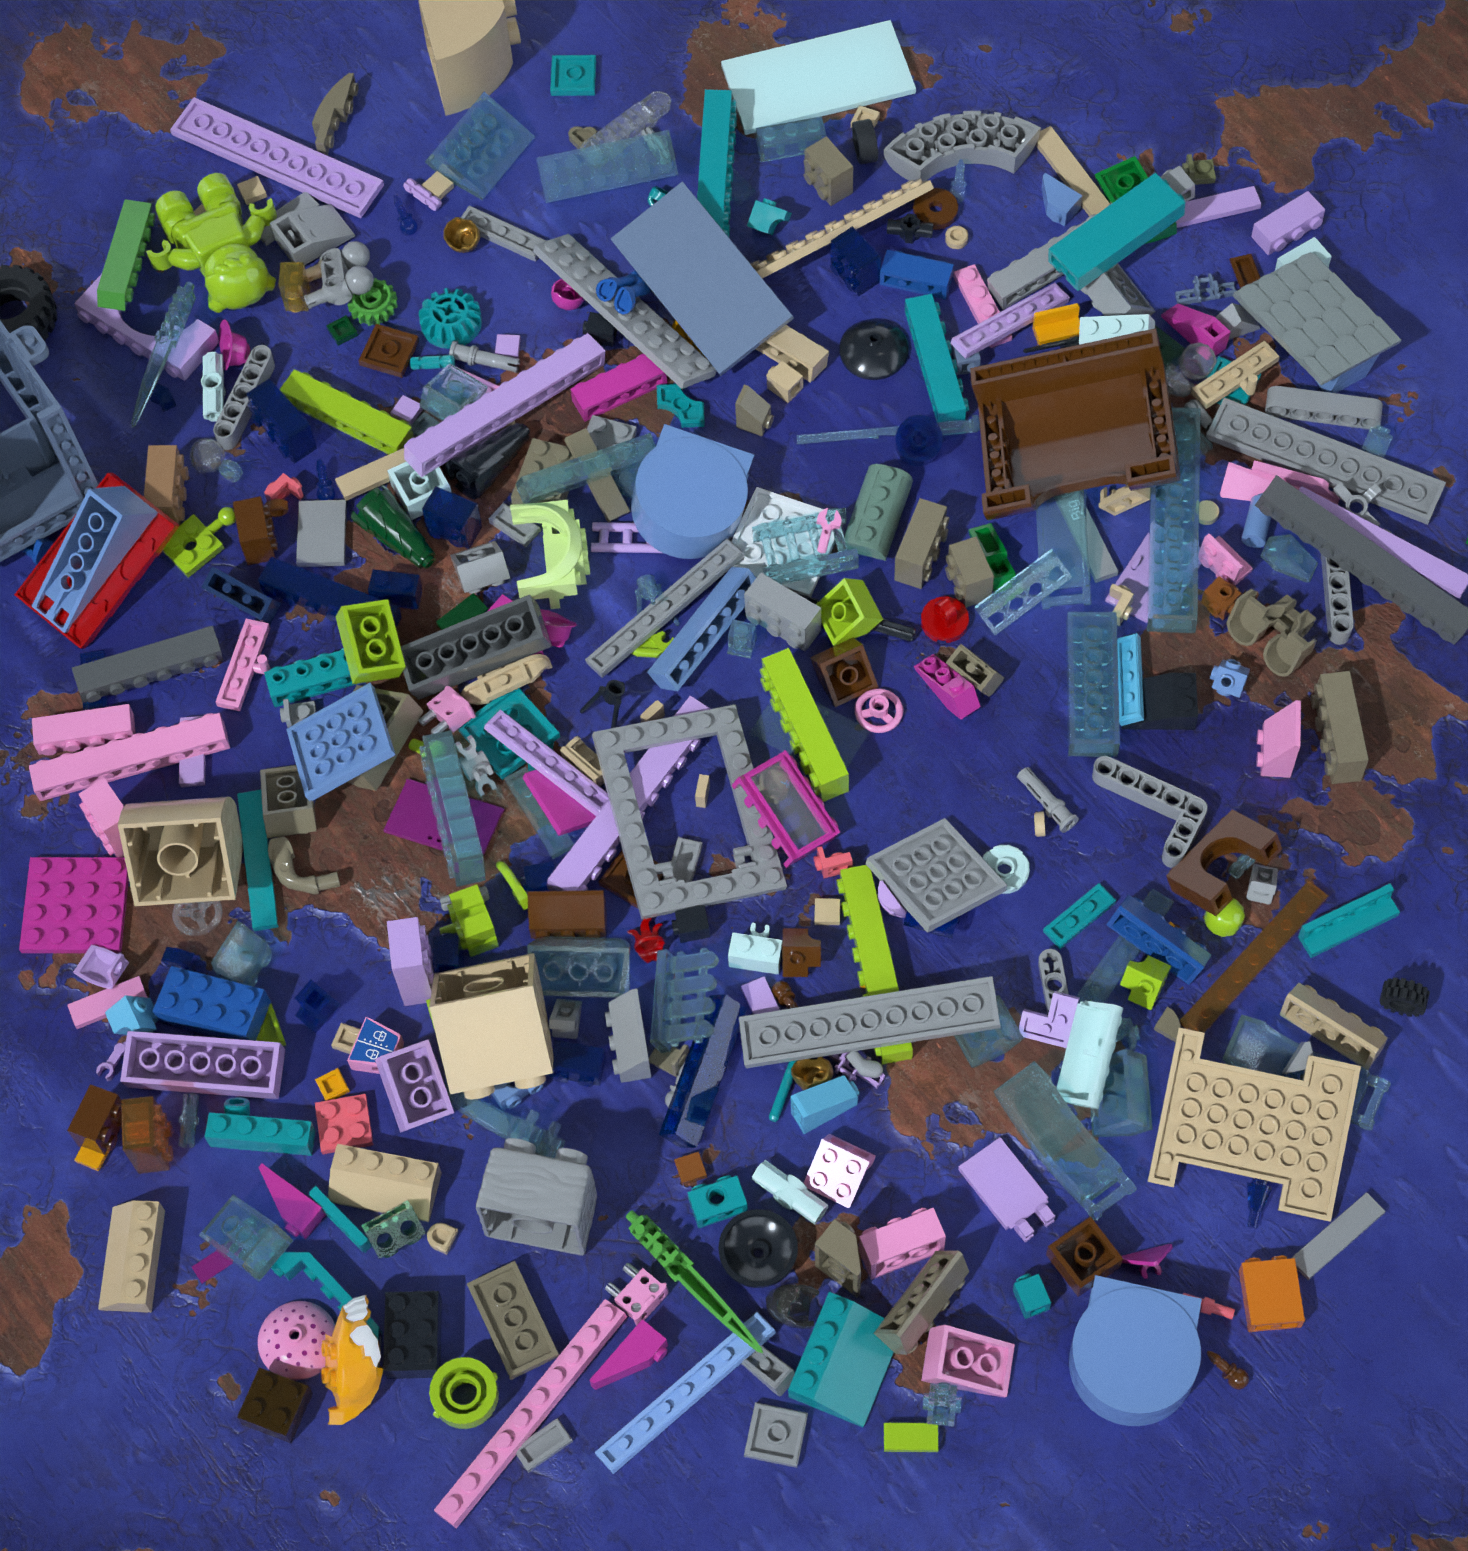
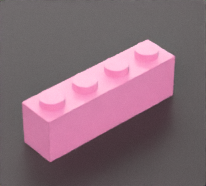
(82, 729)

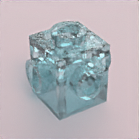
(941, 1404)

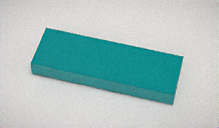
(1079, 916)
(340, 1220)

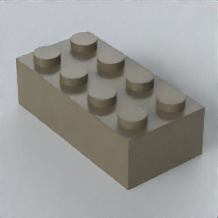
(1339, 727)

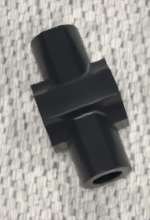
(910, 228)

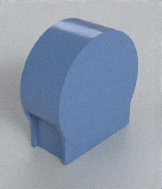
(689, 493)
(1135, 1352)

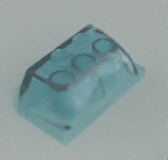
(582, 966)

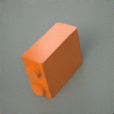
(1271, 1294)

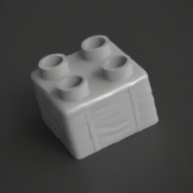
(537, 1197)

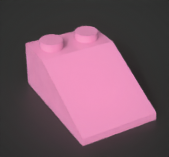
(1280, 742)
(968, 1361)

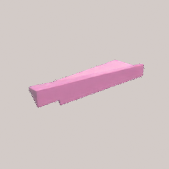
(1245, 483)

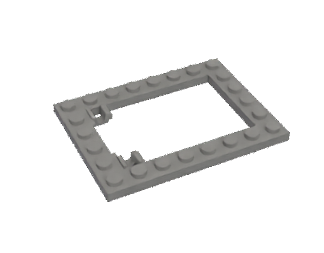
(669, 895)

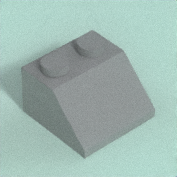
(480, 567)

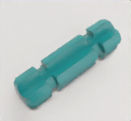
(431, 362)

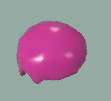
(565, 296)

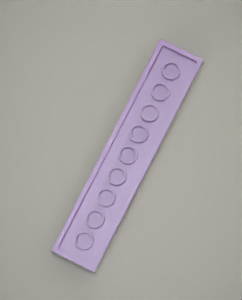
(277, 157)

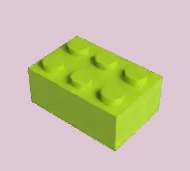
(370, 641)

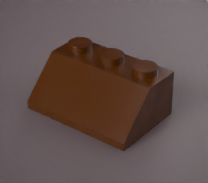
(567, 914)

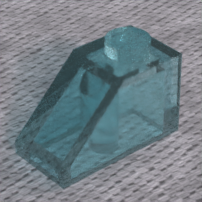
(1289, 557)

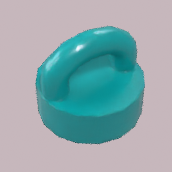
(656, 193)
(237, 1106)

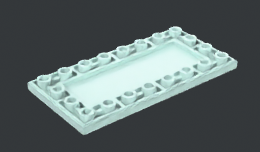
(818, 76)

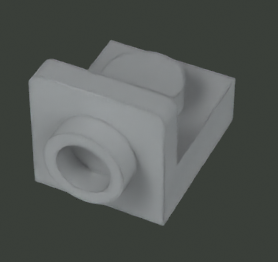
(296, 712)

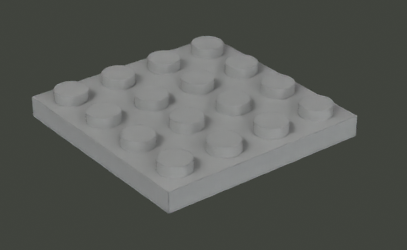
(936, 875)

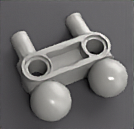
(342, 275)

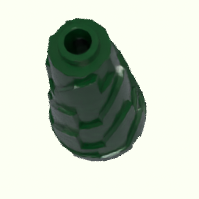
(392, 526)

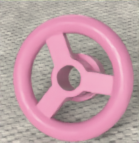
(878, 699)

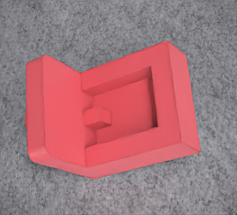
(283, 487)

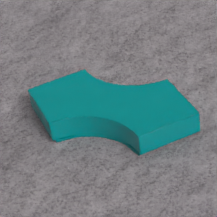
(687, 410)

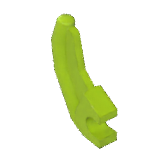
(653, 646)
(518, 891)

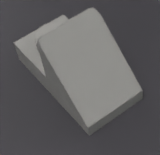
(1262, 884)
(565, 1018)
(1299, 1059)

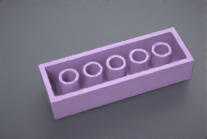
(203, 1065)

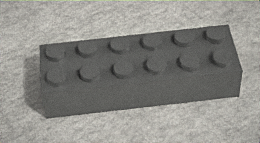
(474, 647)

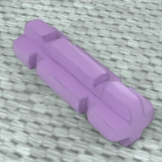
(422, 194)

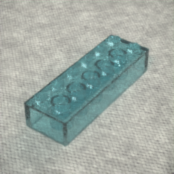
(606, 166)
(1092, 684)
(452, 809)

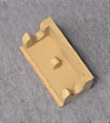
(1122, 499)
(583, 759)

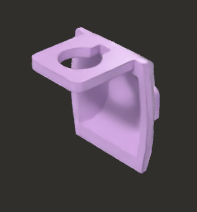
(890, 902)
(101, 967)

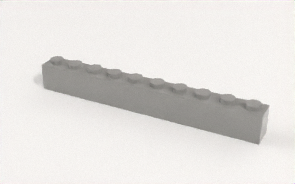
(1035, 271)

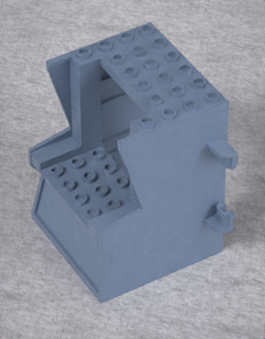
(40, 457)

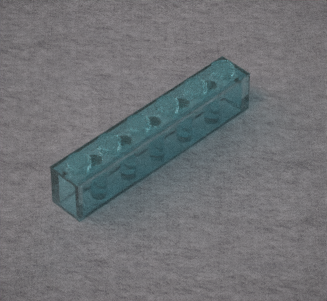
(584, 469)

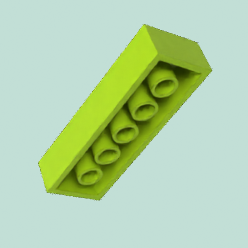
(805, 725)

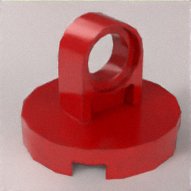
(944, 619)

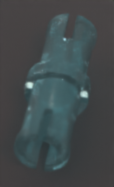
(188, 1120)

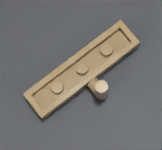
(1237, 374)

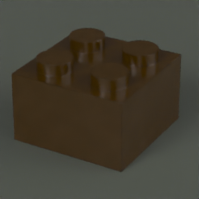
(275, 1405)

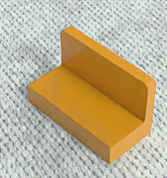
(1056, 324)

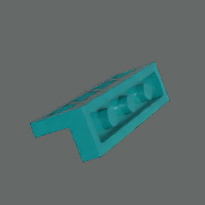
(1348, 921)

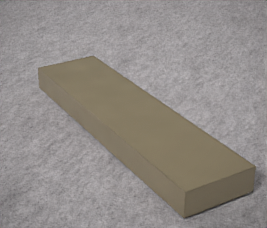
(603, 490)

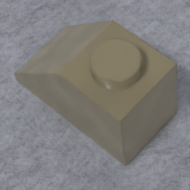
(752, 412)

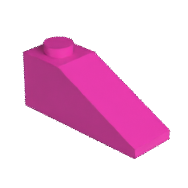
(295, 1208)
(634, 1354)

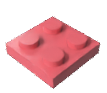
(344, 1123)

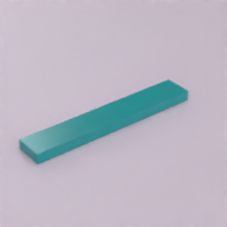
(257, 862)

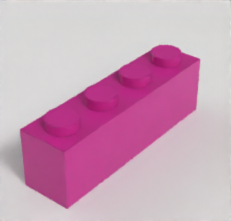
(617, 387)

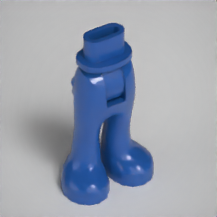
(625, 290)

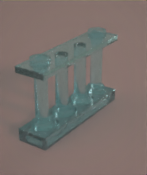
(808, 568)

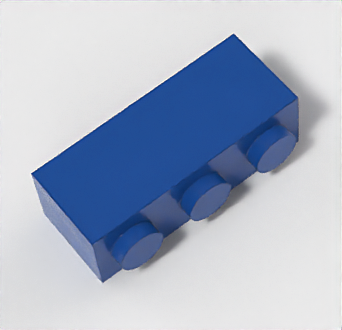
(916, 274)

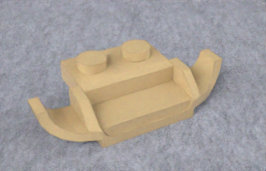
(505, 679)

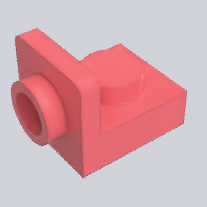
(832, 865)

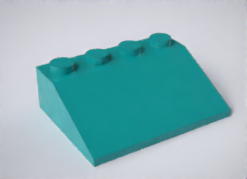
(842, 1362)

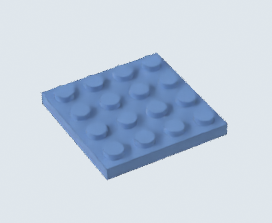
(340, 742)

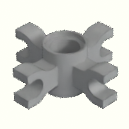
(1374, 491)
(475, 765)

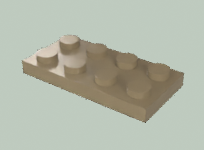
(512, 1320)

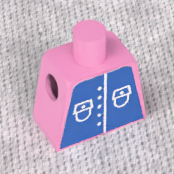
(372, 1042)

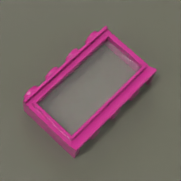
(788, 807)

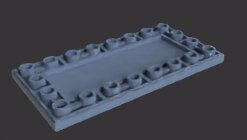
(702, 278)

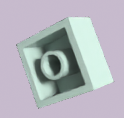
(413, 488)

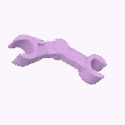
(111, 1063)

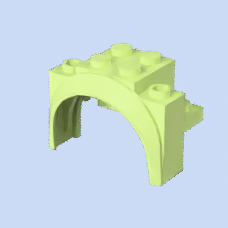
(564, 552)

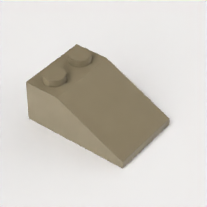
(284, 803)

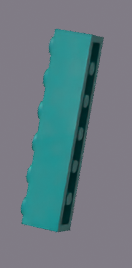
(935, 358)

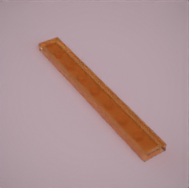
(1254, 958)

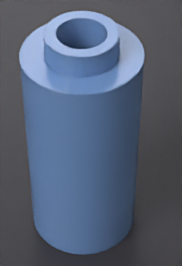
(1256, 526)

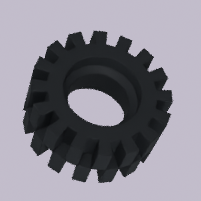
(1404, 997)

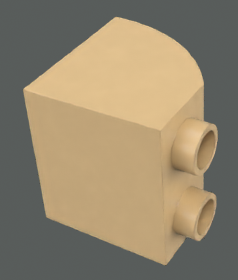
(469, 47)
(182, 850)
(492, 1026)

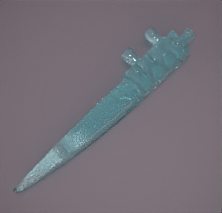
(165, 340)
(509, 1126)

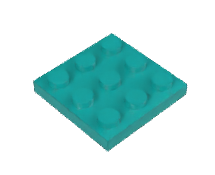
(521, 710)

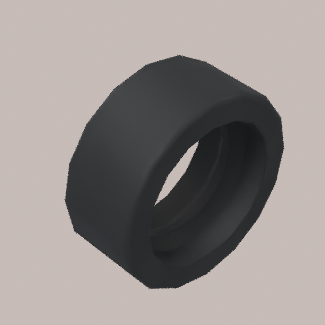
(865, 141)

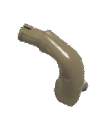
(281, 858)

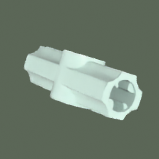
(213, 376)
(790, 1192)

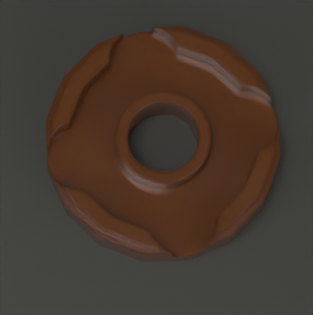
(940, 198)

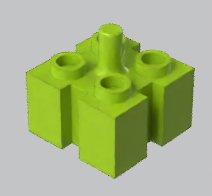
(471, 921)

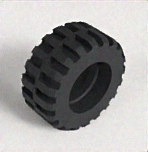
(29, 287)

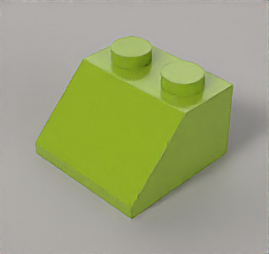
(848, 611)

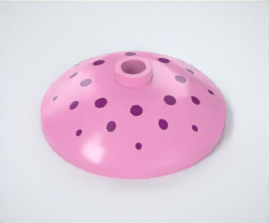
(298, 1357)

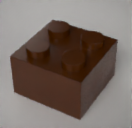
(255, 530)
(97, 1120)
(1083, 1255)

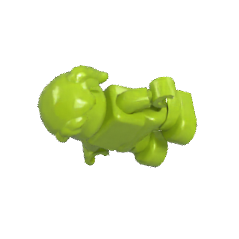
(216, 243)

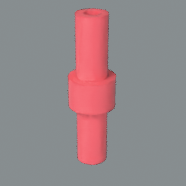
(1209, 1306)

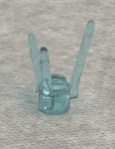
(648, 590)

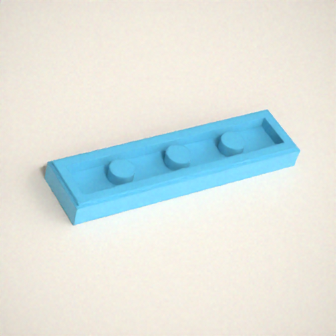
(1130, 679)

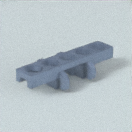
(1214, 286)

